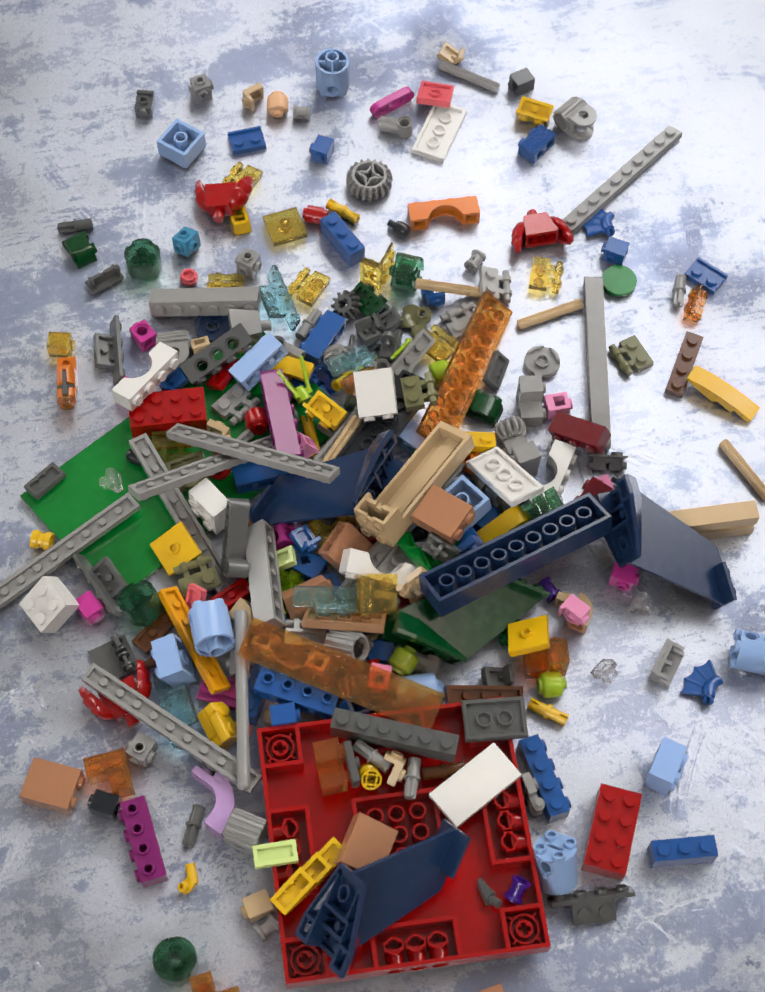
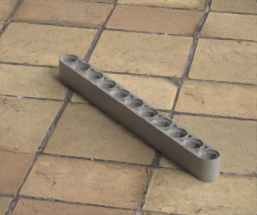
(596, 353)

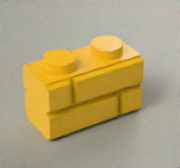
(218, 724)

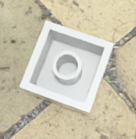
(209, 505)
(49, 604)

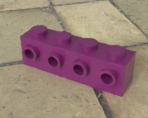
(143, 841)

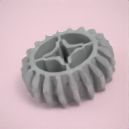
(369, 179)

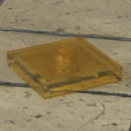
(285, 226)

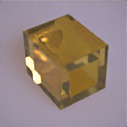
(60, 344)

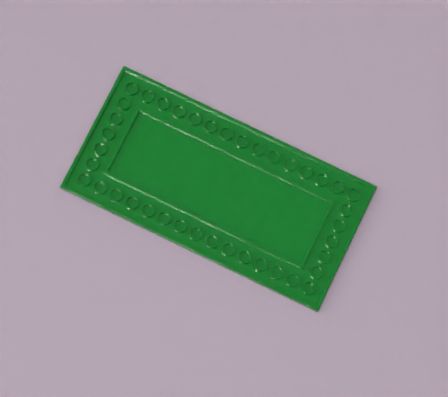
(82, 497)

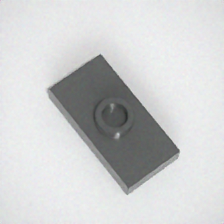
(495, 370)
(44, 481)
(352, 764)

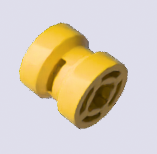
(41, 540)
(367, 773)

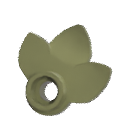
(413, 319)

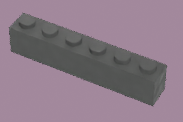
(394, 735)

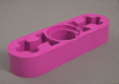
(391, 102)

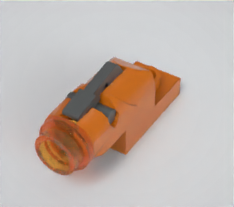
(66, 382)

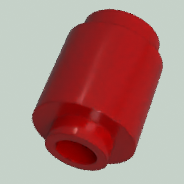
(314, 213)

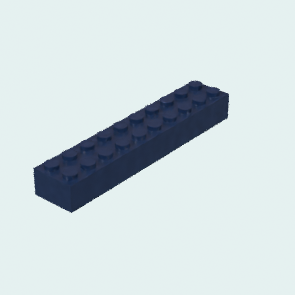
(515, 554)

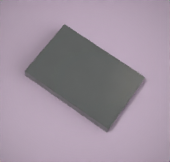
(494, 719)

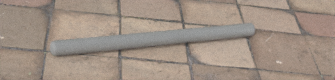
(242, 704)

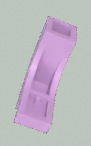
(224, 799)

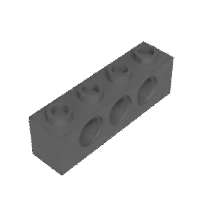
(191, 366)

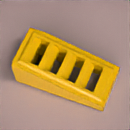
(240, 222)

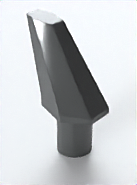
(488, 894)

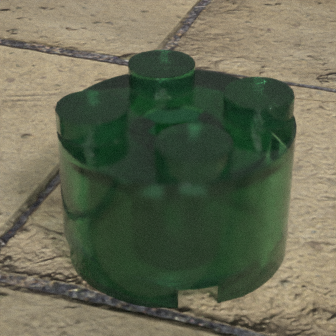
(143, 259)
(406, 271)
(542, 504)
(140, 603)
(175, 948)

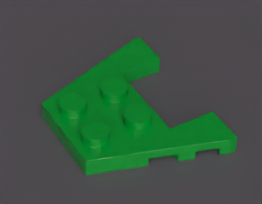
(416, 554)

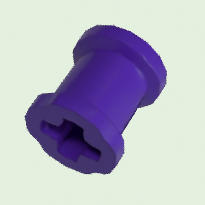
(549, 587)
(517, 889)

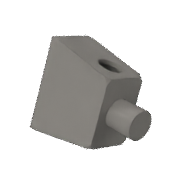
(251, 322)

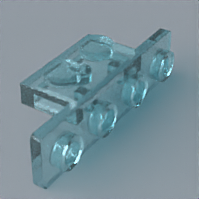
(278, 300)
(351, 360)
(326, 599)
(176, 702)

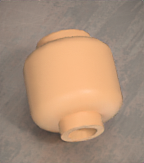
(277, 104)

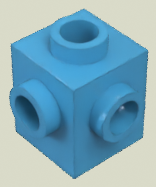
(186, 241)

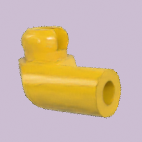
(190, 881)

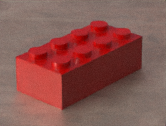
(167, 408)
(611, 832)

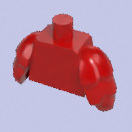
(223, 198)
(540, 230)
(106, 709)

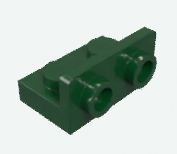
(370, 301)

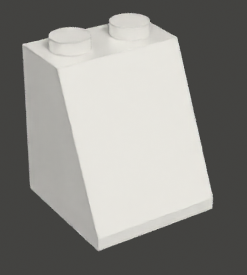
(375, 394)

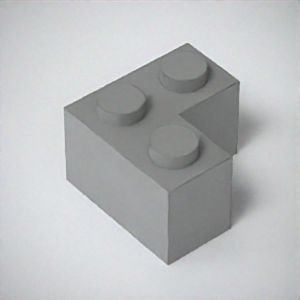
(530, 399)
(523, 453)

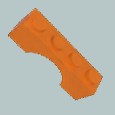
(464, 209)

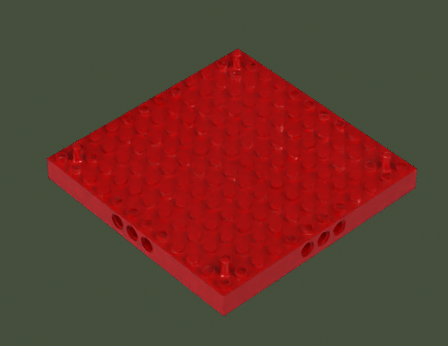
(449, 926)

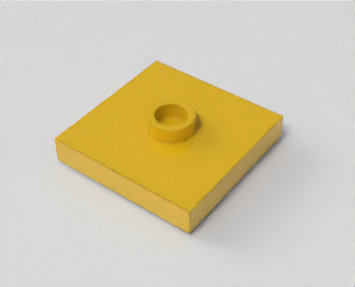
(175, 547)
(528, 636)

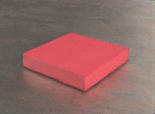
(435, 94)

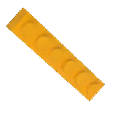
(207, 666)

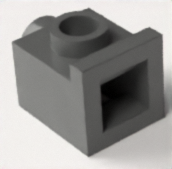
(145, 103)

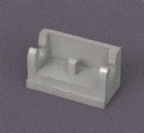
(667, 663)

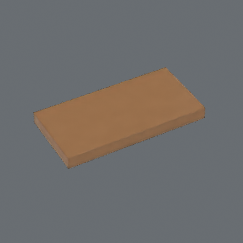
(373, 623)

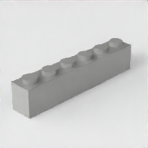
(203, 301)
(264, 574)

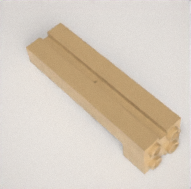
(430, 464)
(721, 519)

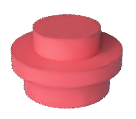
(189, 277)

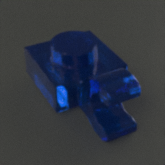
(324, 377)

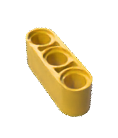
(503, 523)

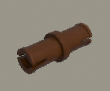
(441, 771)

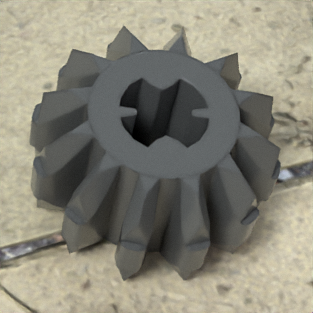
(349, 298)

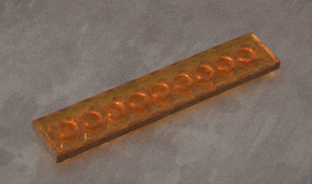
(467, 364)
(340, 674)

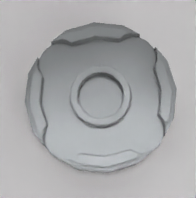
(542, 361)

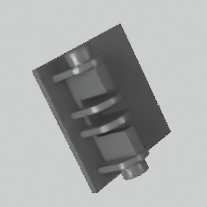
(115, 657)

